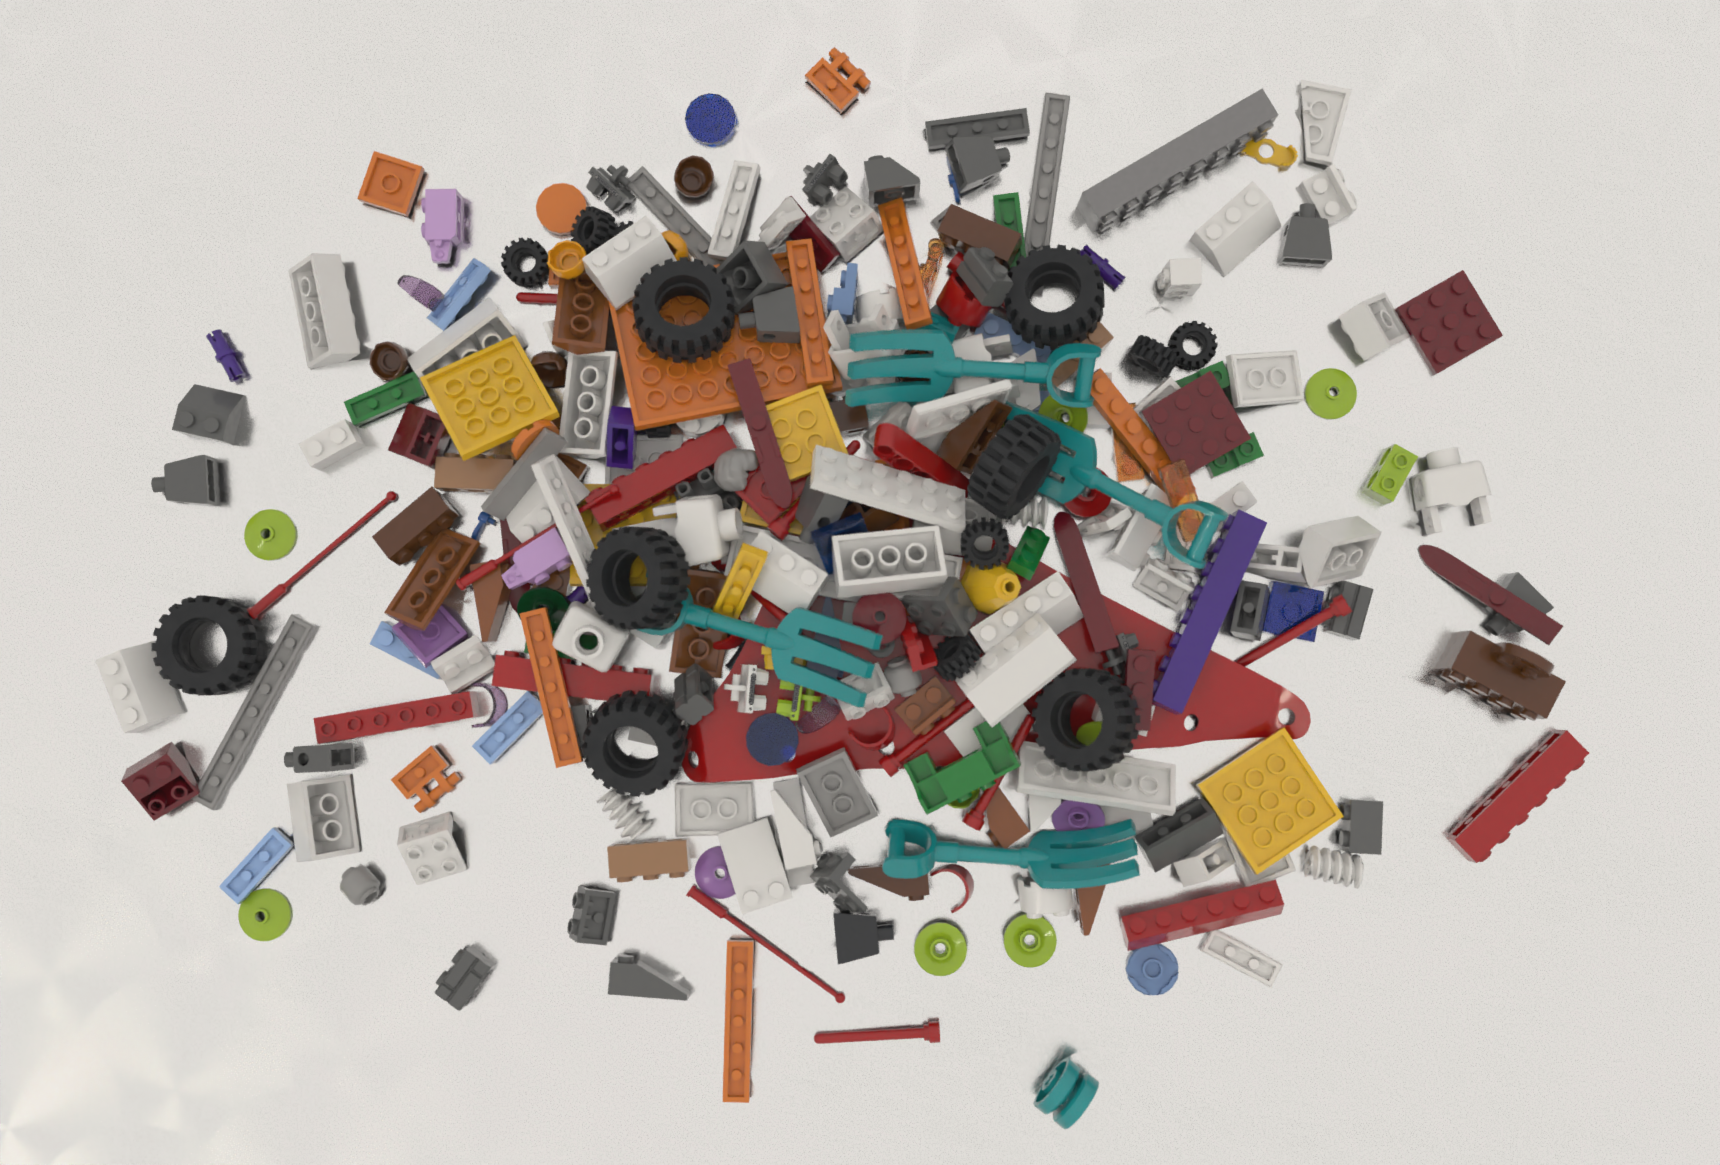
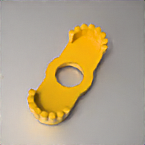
(1281, 157)

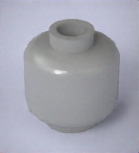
(901, 677)
(359, 885)

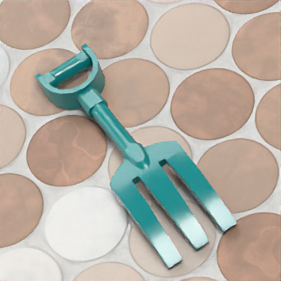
(944, 366)
(1081, 473)
(789, 643)
(1052, 857)

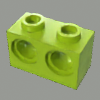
(1389, 474)

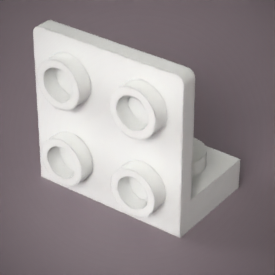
(848, 223)
(430, 849)

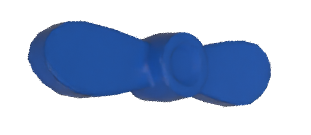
(952, 182)
(484, 519)

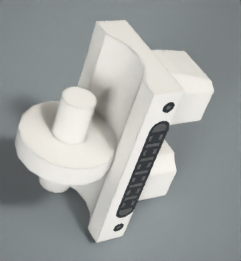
(744, 688)

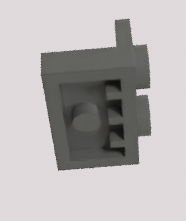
(591, 916)

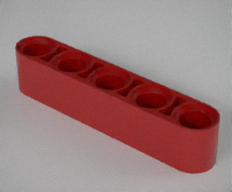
(909, 455)

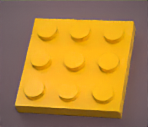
(800, 425)

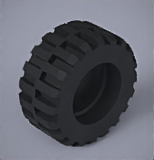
(1048, 267)
(676, 280)
(1014, 466)
(665, 578)
(174, 641)
(1054, 720)
(617, 768)

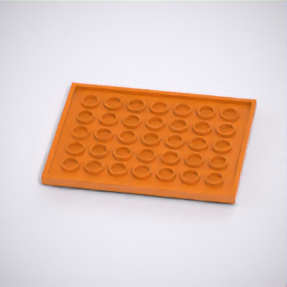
(686, 391)

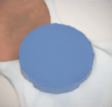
(1152, 969)

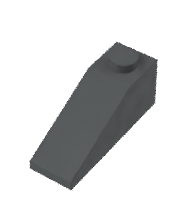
(638, 979)

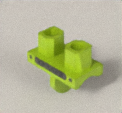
(792, 708)

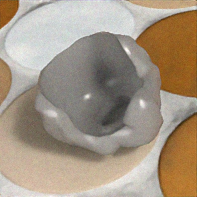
(733, 467)

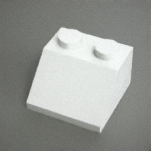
(1373, 326)

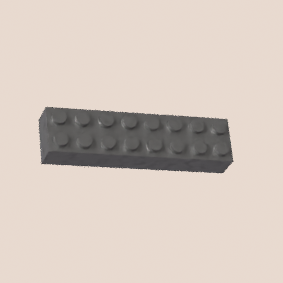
(1177, 161)

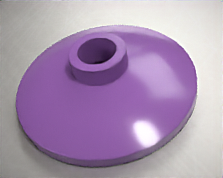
(1077, 816)
(706, 878)

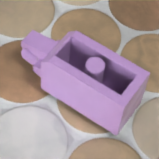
(442, 222)
(538, 560)

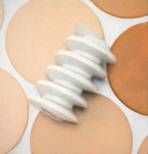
(1033, 511)
(624, 813)
(1334, 864)

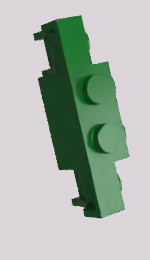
(1243, 453)
(973, 771)

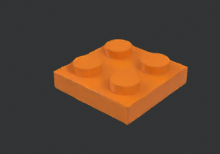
(391, 183)

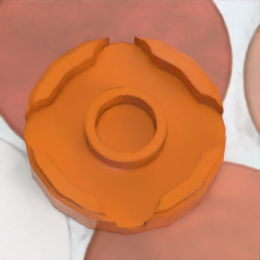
(559, 207)
(526, 437)

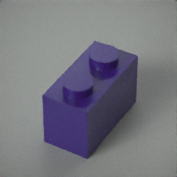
(621, 438)

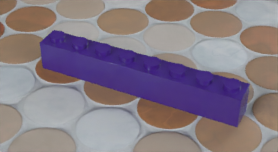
(1207, 611)

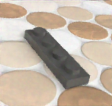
(995, 124)

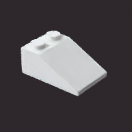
(754, 865)

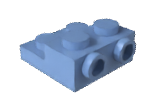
(844, 297)

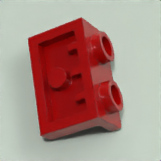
(917, 648)

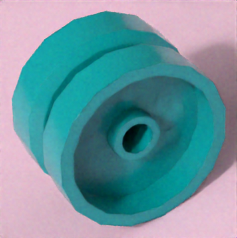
(1066, 1093)

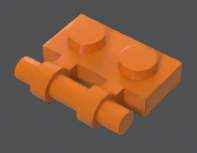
(832, 84)
(421, 772)

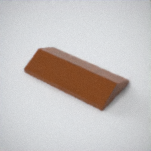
(580, 316)
(431, 579)
(695, 643)

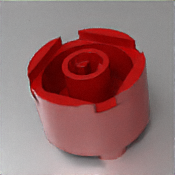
(961, 303)

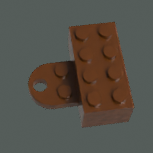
(1503, 673)

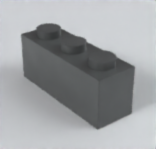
(1179, 834)

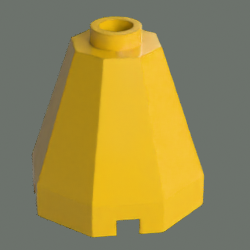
(990, 588)

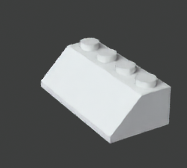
(324, 310)
(468, 335)
(587, 403)
(888, 561)
(1049, 598)
(1015, 669)

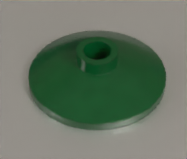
(536, 596)

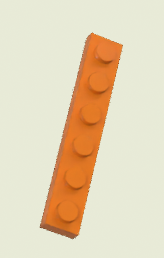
(905, 264)
(810, 313)
(1128, 426)
(551, 687)
(738, 1021)

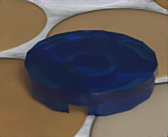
(710, 119)
(772, 739)

